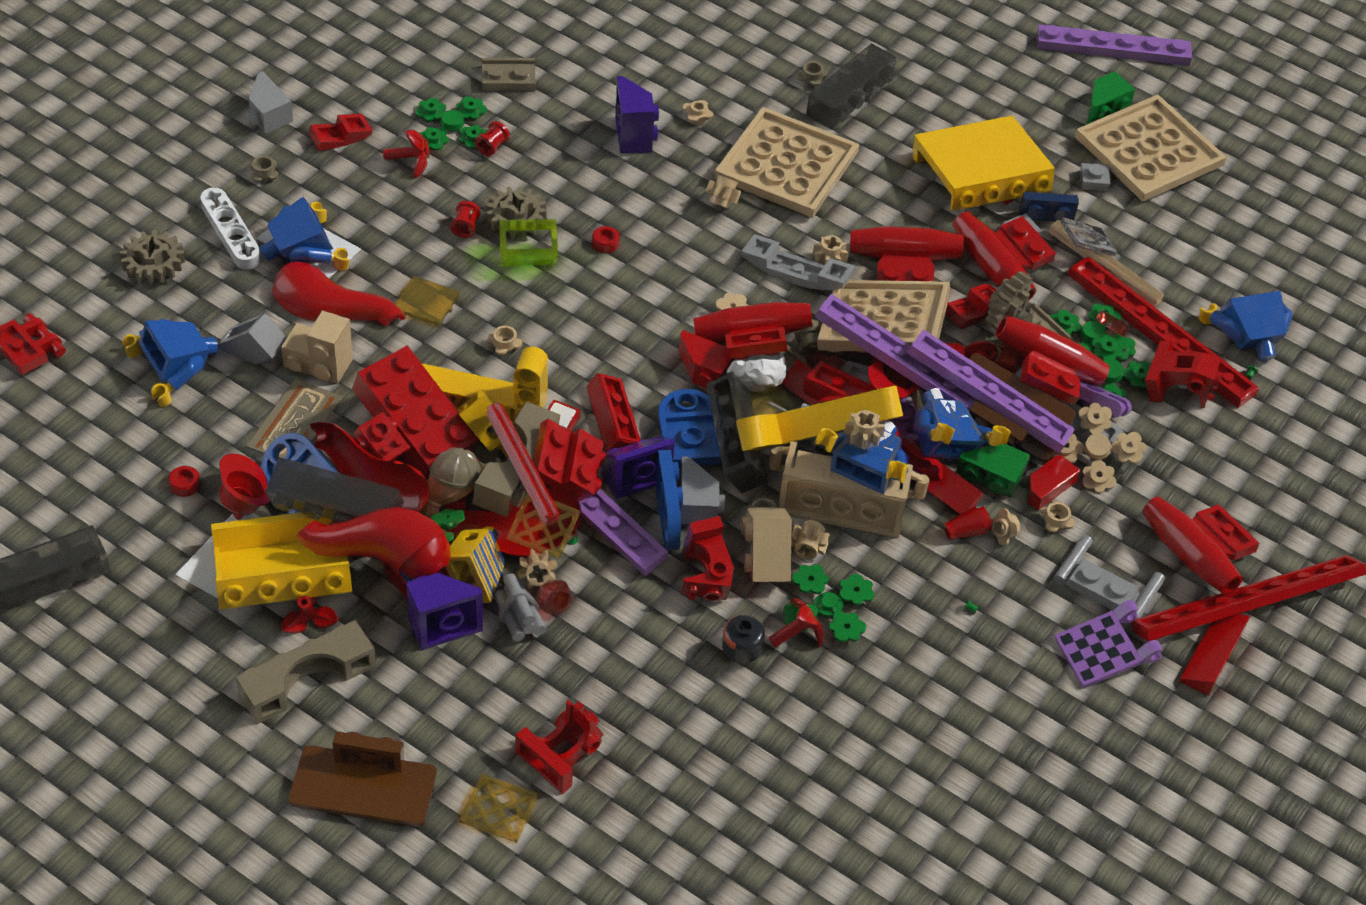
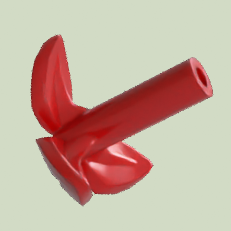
(419, 150)
(804, 619)
(297, 620)

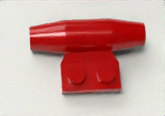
(906, 251)
(1007, 251)
(755, 327)
(1051, 359)
(1203, 542)

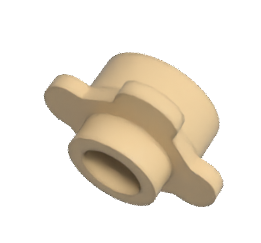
(697, 112)
(504, 339)
(1057, 516)
(1005, 526)

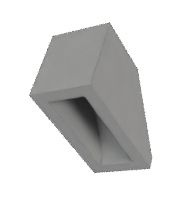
(268, 105)
(254, 340)
(700, 493)

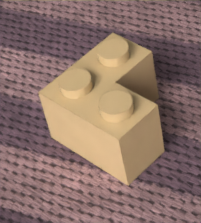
(320, 349)
(770, 544)

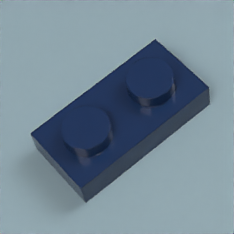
(1048, 206)

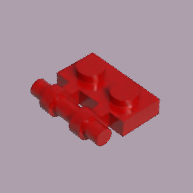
(22, 350)

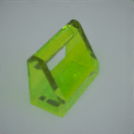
(518, 257)

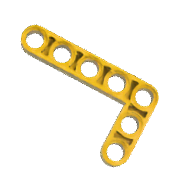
(528, 384)
(804, 423)

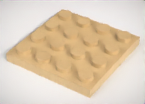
(1150, 147)
(787, 161)
(895, 305)

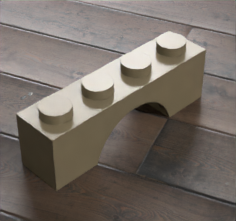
(499, 484)
(340, 652)

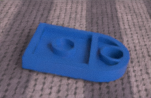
(690, 427)
(299, 450)
(669, 499)

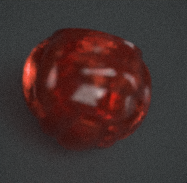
(555, 596)

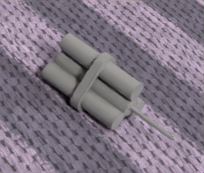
(518, 609)

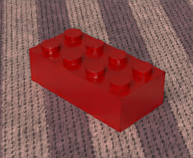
(418, 406)

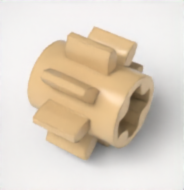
(723, 191)
(830, 247)
(864, 429)
(809, 539)
(534, 578)

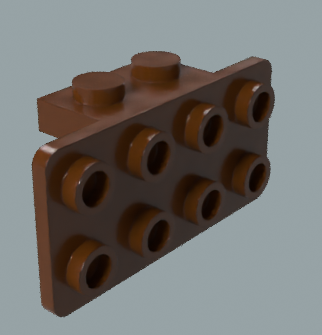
(1018, 436)
(364, 780)

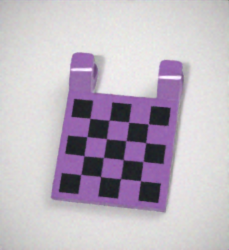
(1102, 647)

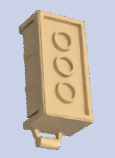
(824, 496)

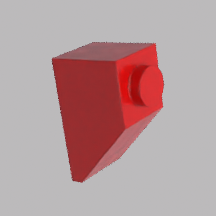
(703, 358)

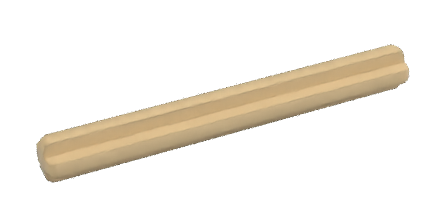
(1121, 272)

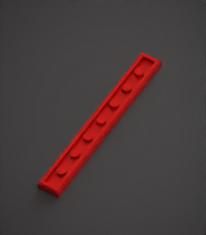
(1156, 325)
(951, 490)
(1248, 598)

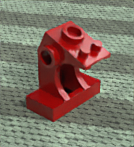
(1191, 369)
(381, 438)
(706, 544)
(573, 725)

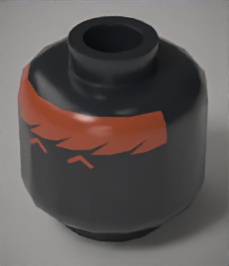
(743, 639)

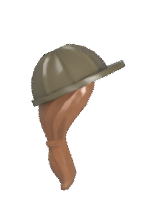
(451, 478)

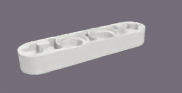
(232, 227)

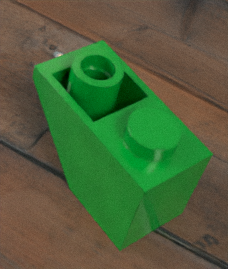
(1109, 96)
(994, 467)

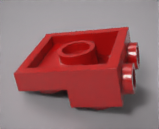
(569, 459)

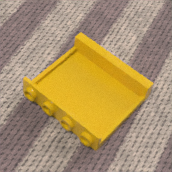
(985, 161)
(268, 564)

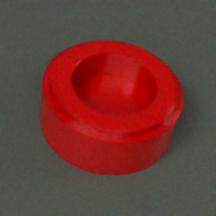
(605, 239)
(184, 481)

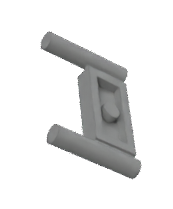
(1101, 584)

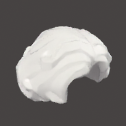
(759, 371)

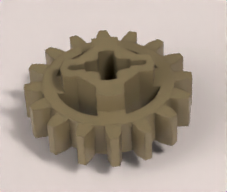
(515, 206)
(152, 257)
(1009, 298)

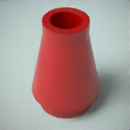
(968, 524)

